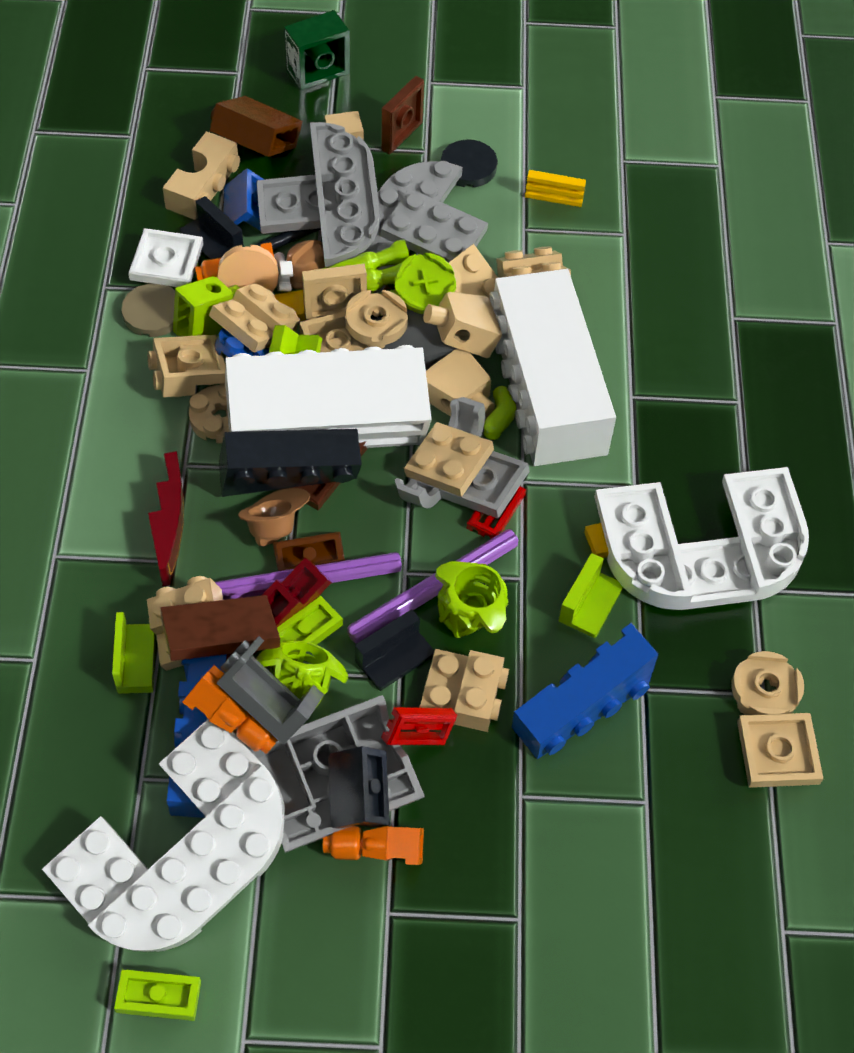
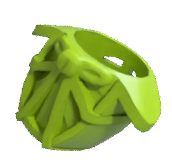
(469, 604)
(300, 676)

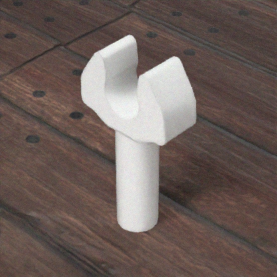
(285, 272)

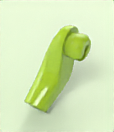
(502, 415)

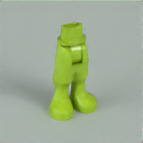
(390, 256)

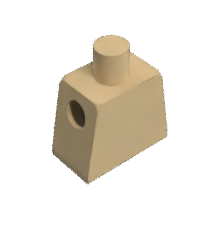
(465, 323)
(458, 377)

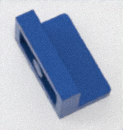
(242, 199)

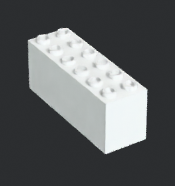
(552, 368)
(364, 390)

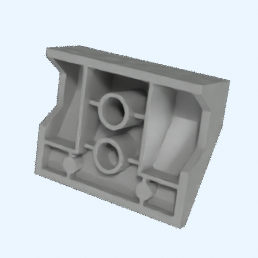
(303, 768)

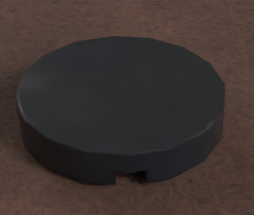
(476, 158)

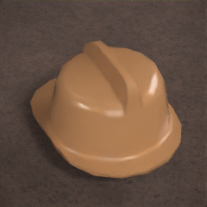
(305, 257)
(274, 514)

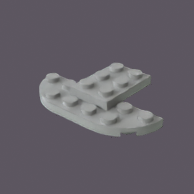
(336, 199)
(415, 211)

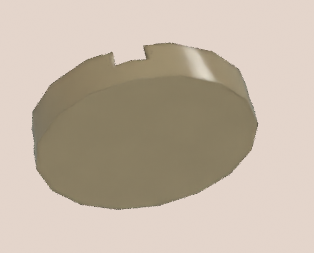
(149, 310)

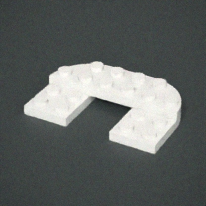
(709, 572)
(201, 872)

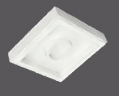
(165, 258)

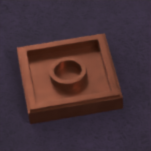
(402, 114)

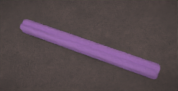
(334, 571)
(427, 588)

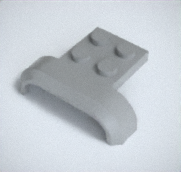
(493, 484)

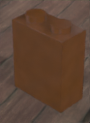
(255, 125)

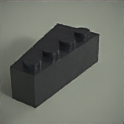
(287, 459)

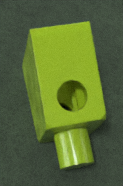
(194, 305)

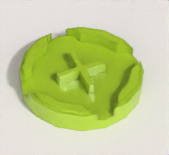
(424, 281)

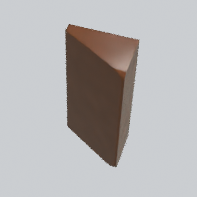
(318, 549)

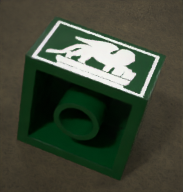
(317, 49)

